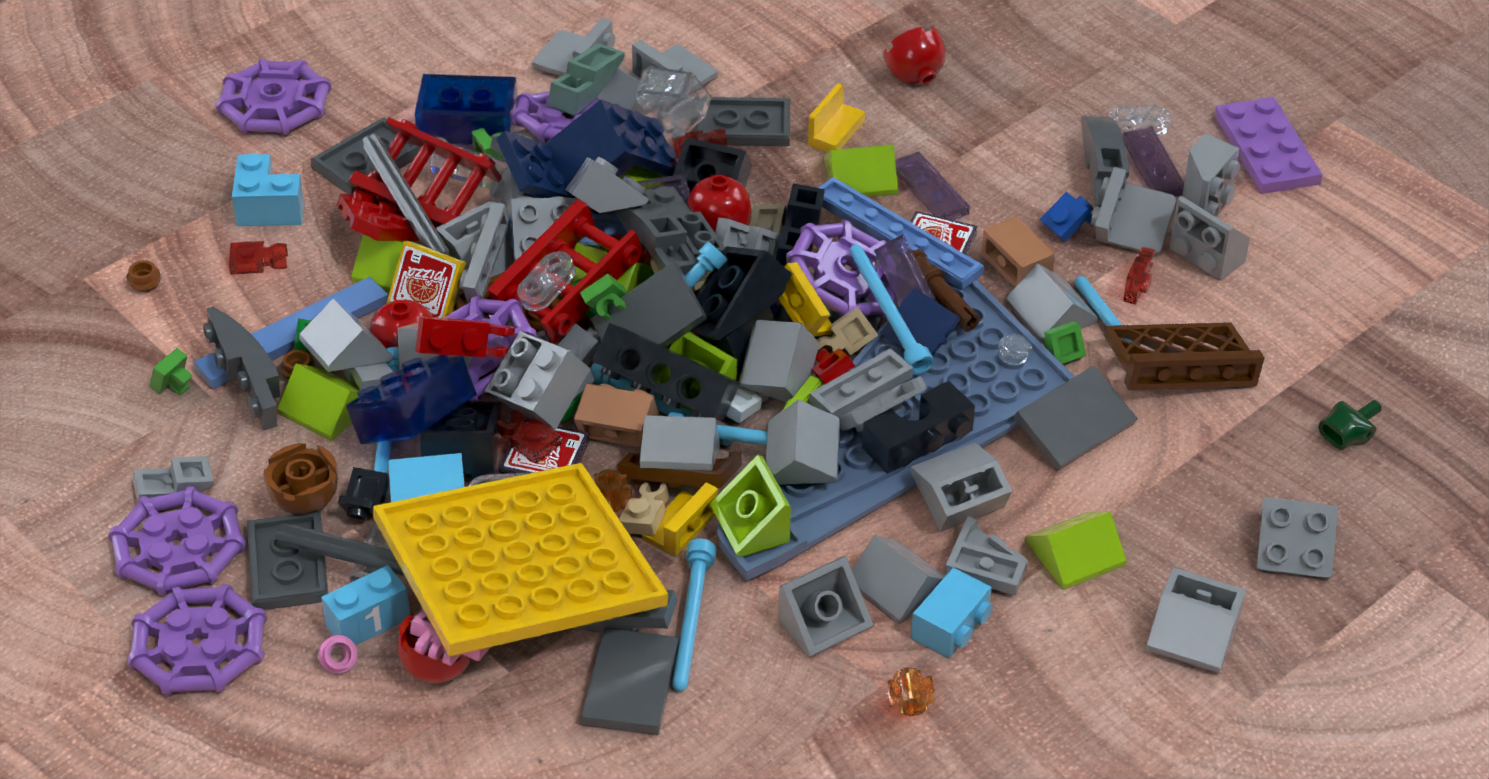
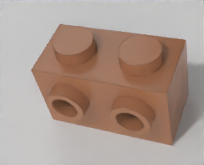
(1015, 249)
(614, 414)

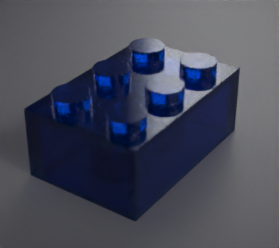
(464, 103)
(411, 399)

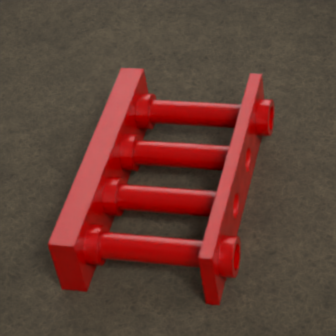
(407, 131)
(563, 236)

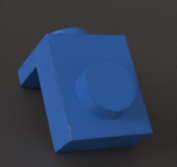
(1067, 216)

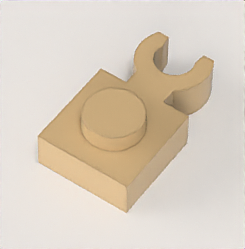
(850, 331)
(646, 513)

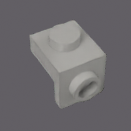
(581, 343)

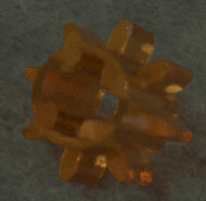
(614, 488)
(910, 691)

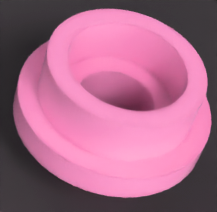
(348, 648)

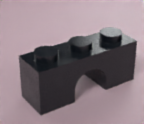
(803, 208)
(897, 442)

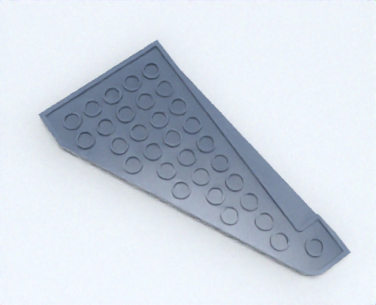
(967, 361)

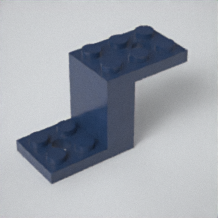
(603, 131)

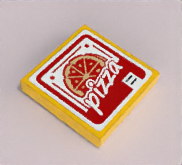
(427, 278)

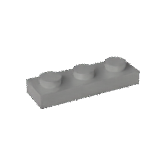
(485, 252)
(862, 383)

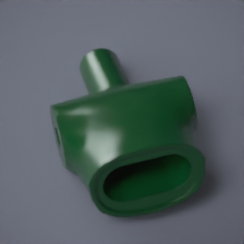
(1348, 426)

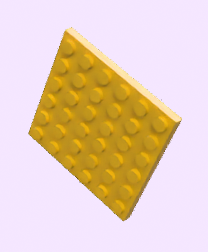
(518, 558)

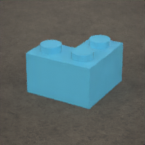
(263, 197)

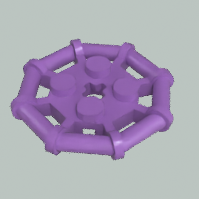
(260, 103)
(539, 118)
(830, 264)
(503, 312)
(183, 563)
(197, 665)

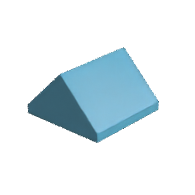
(425, 475)

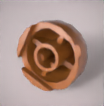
(301, 478)

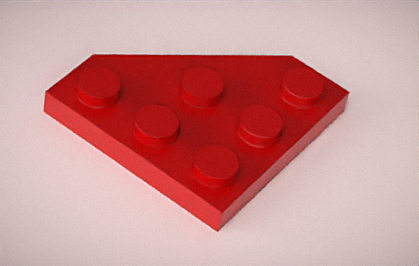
(373, 219)

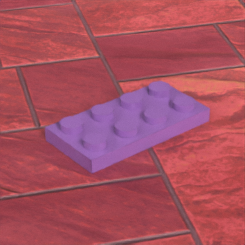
(1268, 145)

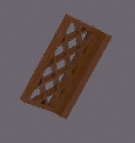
(1180, 369)

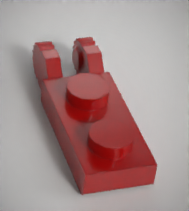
(459, 337)

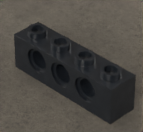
(620, 344)

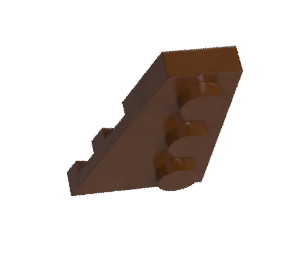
(674, 478)

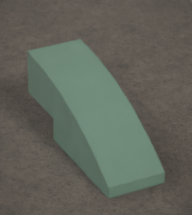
(584, 78)

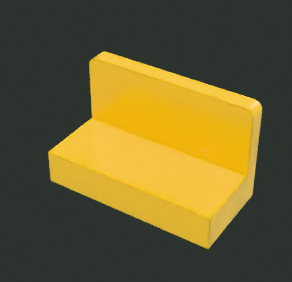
(833, 122)
(804, 303)
(684, 520)

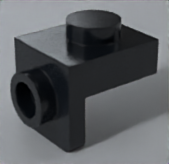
(364, 491)

